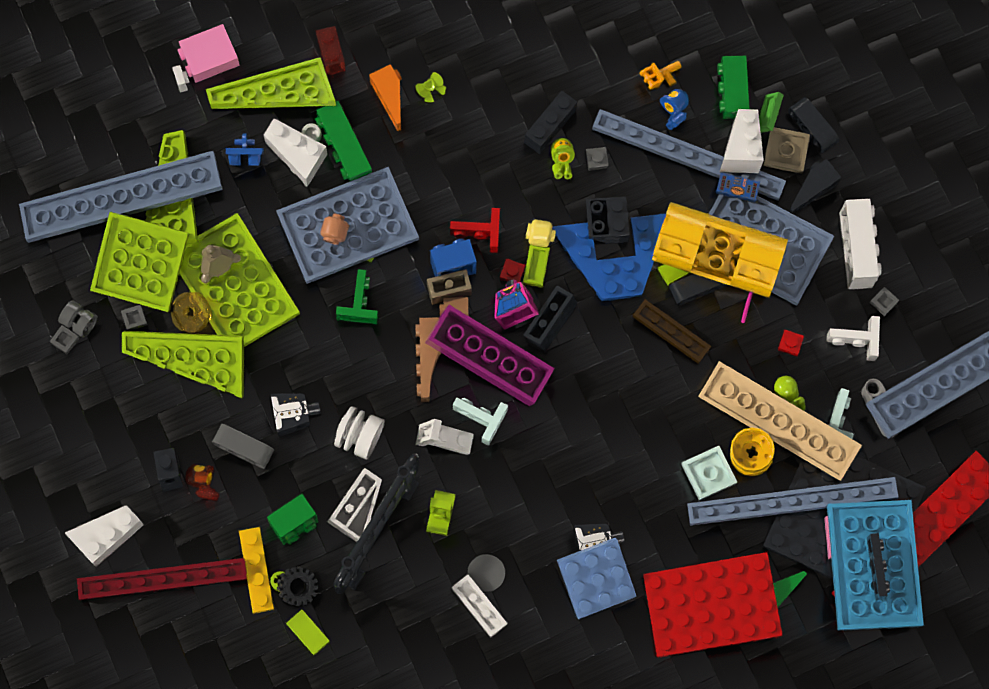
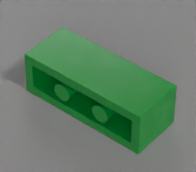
(733, 85)

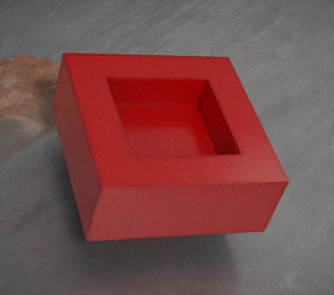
(512, 271)
(790, 342)

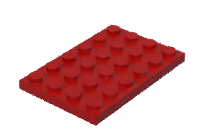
(712, 605)

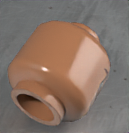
(334, 229)

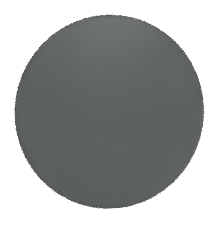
(487, 572)

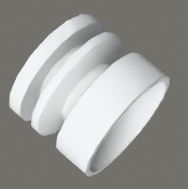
(357, 432)

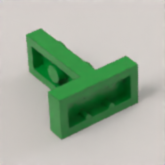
(357, 313)

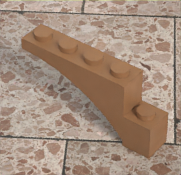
(427, 354)

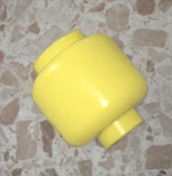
(540, 233)

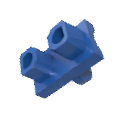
(254, 154)

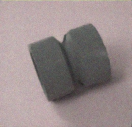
(80, 320)

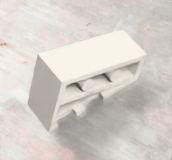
(744, 145)
(296, 150)
(357, 506)
(105, 534)

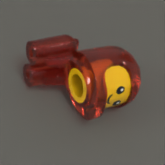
(200, 478)

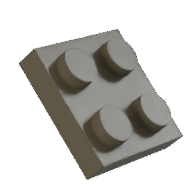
(786, 150)

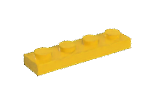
(256, 570)

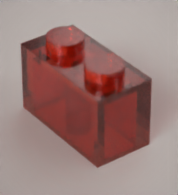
(330, 50)

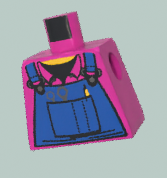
(514, 304)

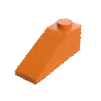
(387, 87)

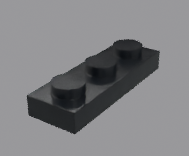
(878, 566)

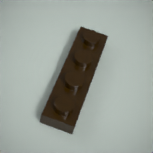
(671, 331)

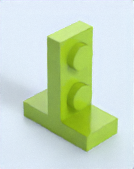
(440, 512)

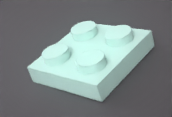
(709, 473)

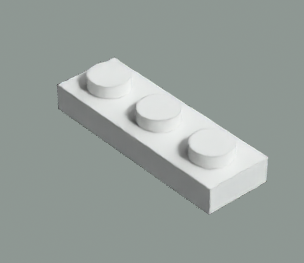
(479, 605)

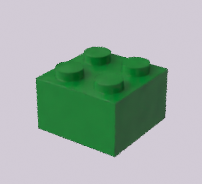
(293, 520)

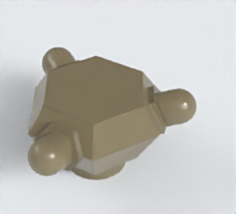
(216, 262)

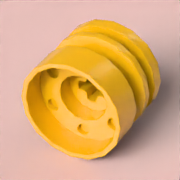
(749, 440)

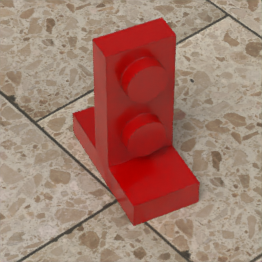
(479, 230)

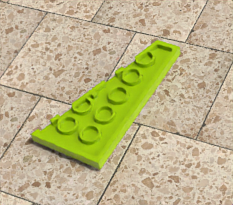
(285, 87)
(178, 214)
(201, 357)

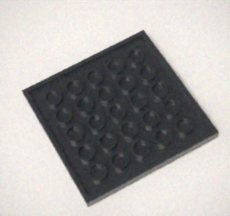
(803, 533)

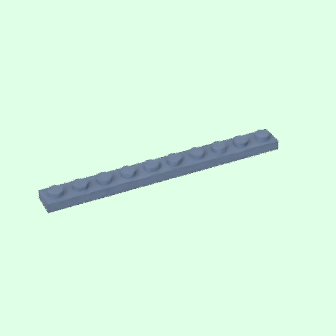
(679, 151)
(791, 501)

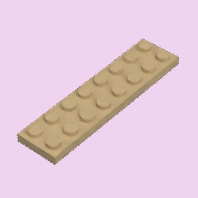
(781, 420)

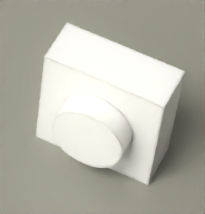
(181, 78)

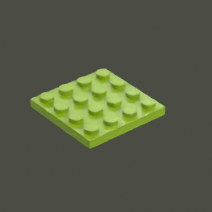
(139, 261)

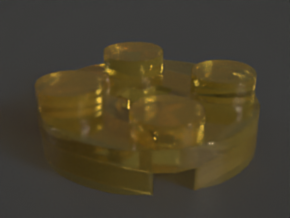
(201, 309)

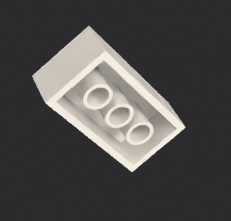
(859, 243)

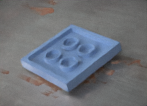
(596, 578)

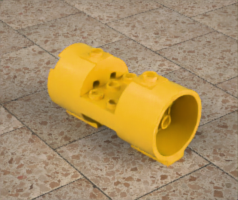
(719, 249)

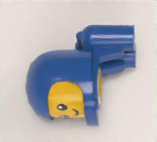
(675, 104)

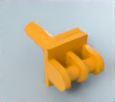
(655, 76)

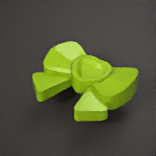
(434, 82)

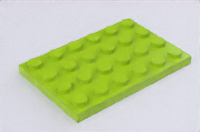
(246, 297)

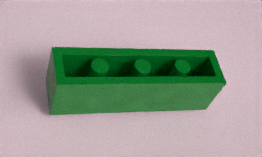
(343, 141)

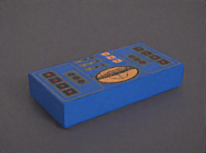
(738, 187)

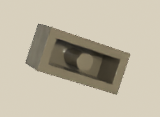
(449, 286)

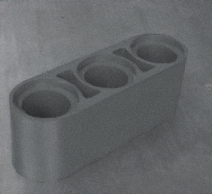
(243, 446)

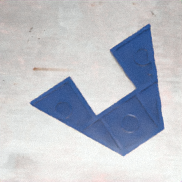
(616, 276)

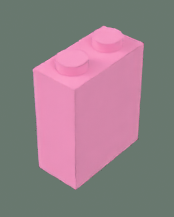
(208, 53)

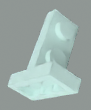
(482, 416)
(837, 419)

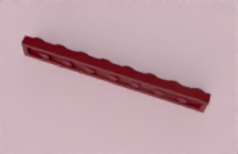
(162, 579)

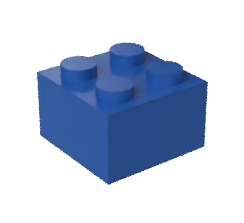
(453, 258)

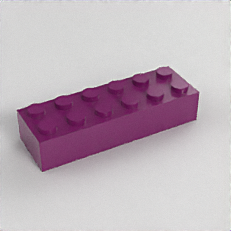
(489, 355)

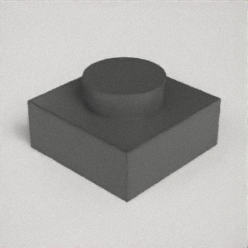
(597, 158)
(884, 301)
(134, 318)
(64, 339)

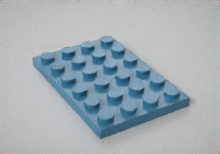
(851, 567)

